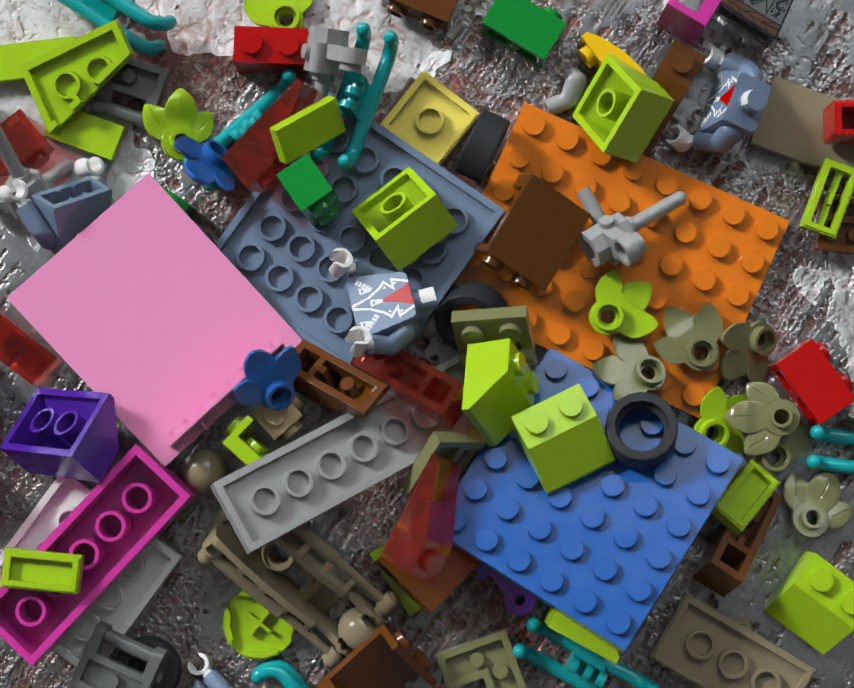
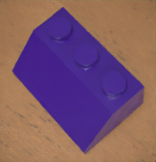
(65, 434)

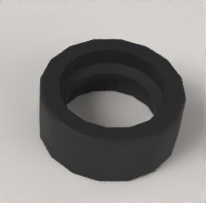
(482, 145)
(465, 293)
(643, 402)

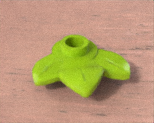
(270, 12)
(177, 119)
(625, 303)
(712, 413)

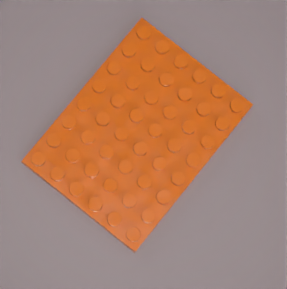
(695, 255)

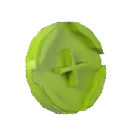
(254, 629)

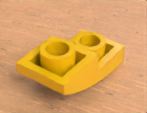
(594, 50)

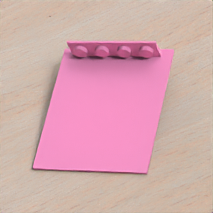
(152, 317)

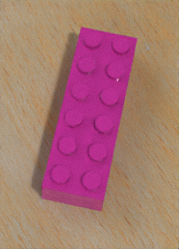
(112, 532)

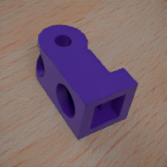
(514, 598)

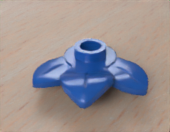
(205, 162)
(269, 379)

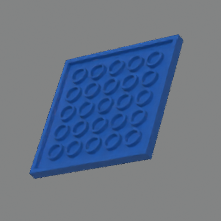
(606, 540)

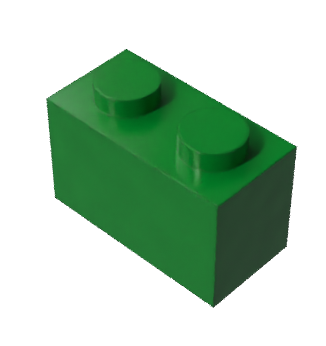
(524, 28)
(311, 191)

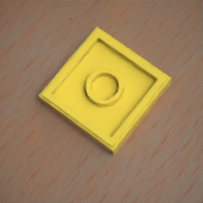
(431, 118)

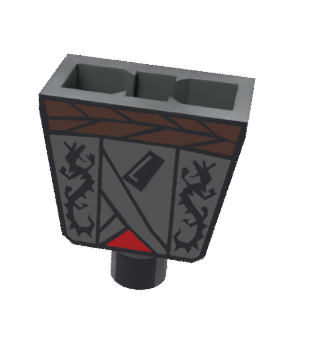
(756, 18)

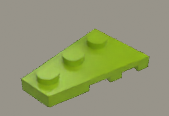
(75, 72)

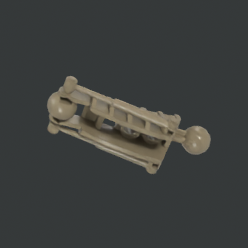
(265, 578)

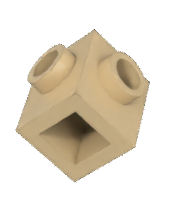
(283, 422)

